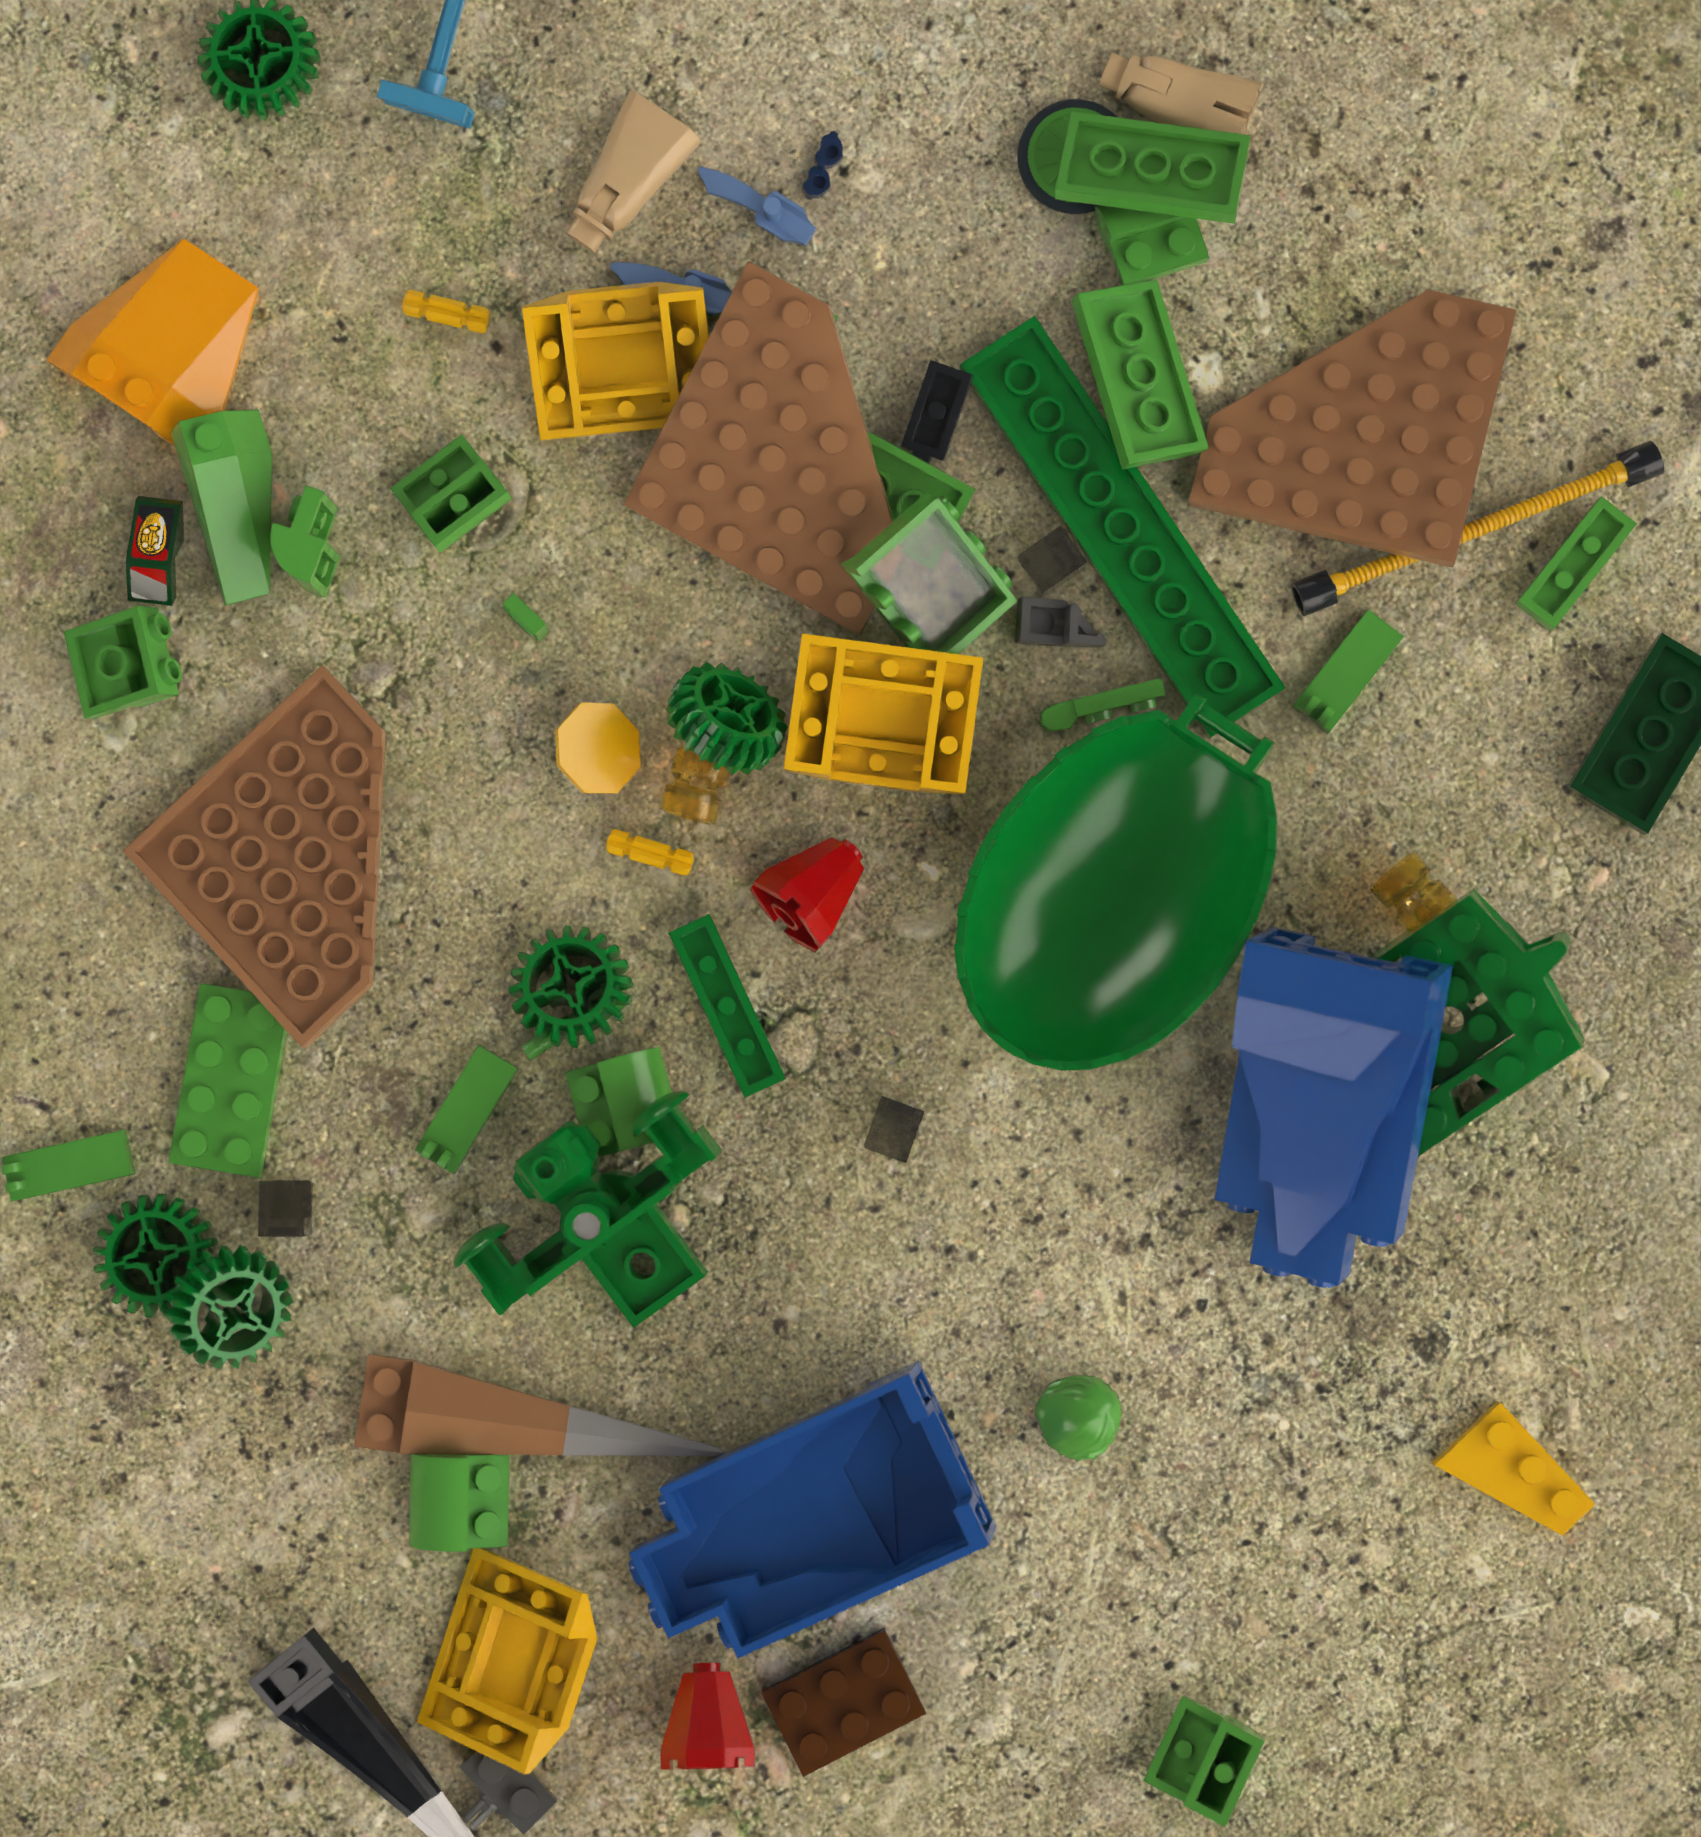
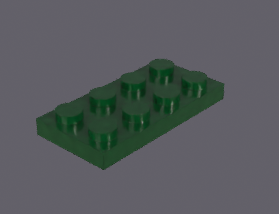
(1646, 738)

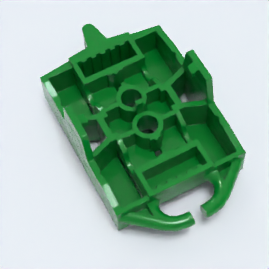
(1521, 1001)

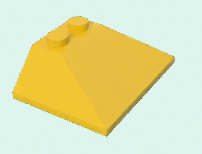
(612, 356)
(883, 715)
(510, 1662)

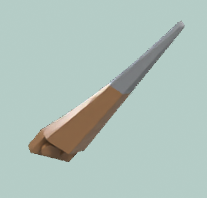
(440, 1411)

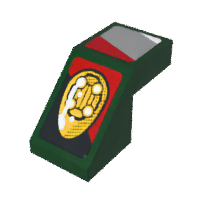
(152, 550)

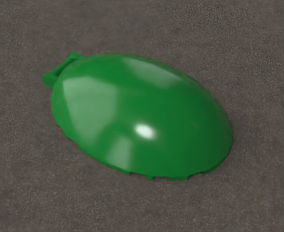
(1117, 889)

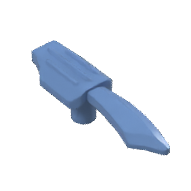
(774, 214)
(715, 289)

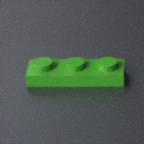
(1576, 563)

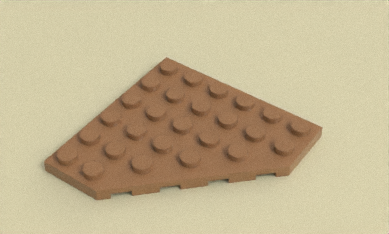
(1368, 435)
(771, 451)
(284, 855)

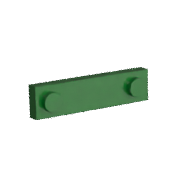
(727, 1005)

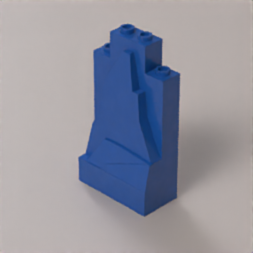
(1327, 1099)
(814, 1517)

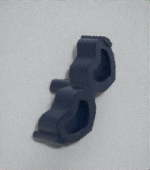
(826, 158)

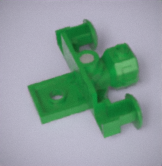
(602, 1216)

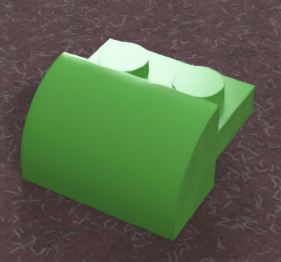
(1149, 243)
(451, 493)
(304, 546)
(615, 1093)
(458, 1501)
(1205, 1760)

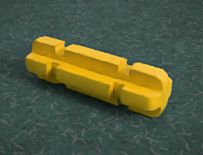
(446, 311)
(650, 852)

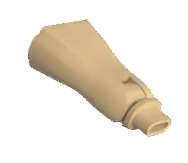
(1182, 93)
(634, 163)

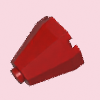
(810, 890)
(707, 1723)

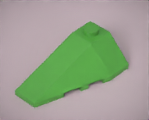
(230, 487)

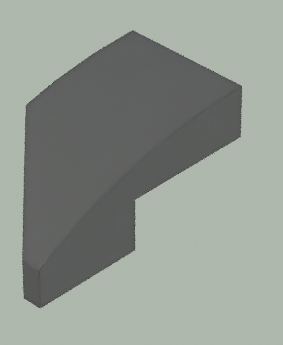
(1054, 624)

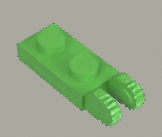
(1099, 705)

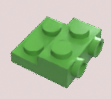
(123, 661)

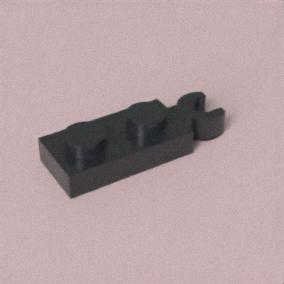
(937, 411)

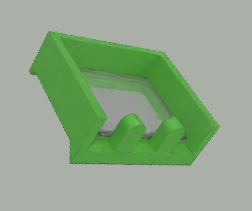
(931, 578)

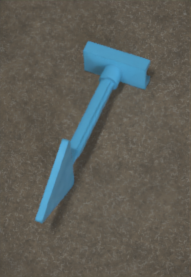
(428, 95)

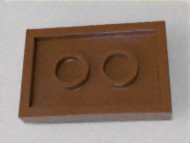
(843, 1702)

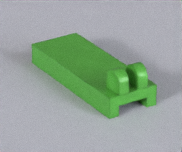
(1348, 671)
(466, 1109)
(68, 1165)

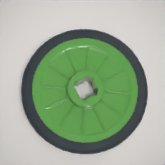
(1042, 151)

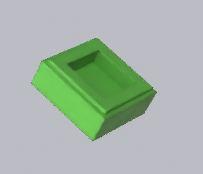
(525, 618)

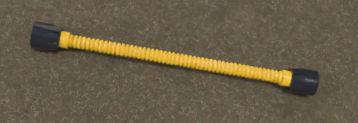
(1631, 467)

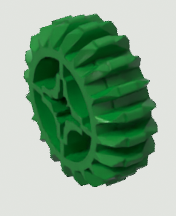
(222, 57)
(726, 718)
(554, 990)
(116, 1263)
(217, 1339)

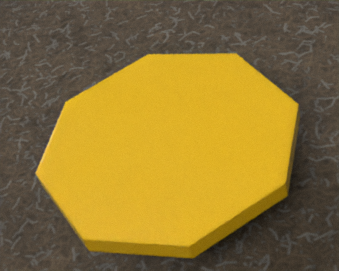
(597, 748)

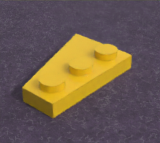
(1516, 1470)

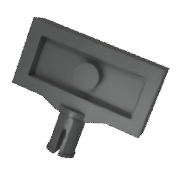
(506, 1792)

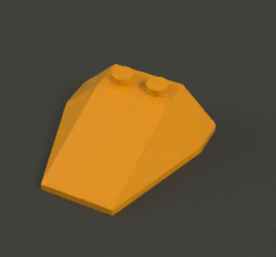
(163, 339)

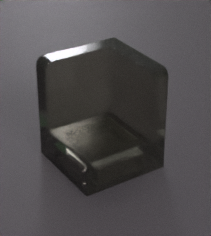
(1052, 561)
(893, 1129)
(285, 1208)

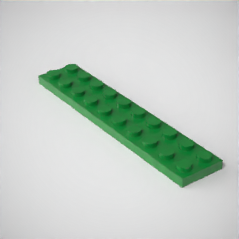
(1120, 524)

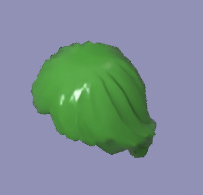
(1079, 1416)

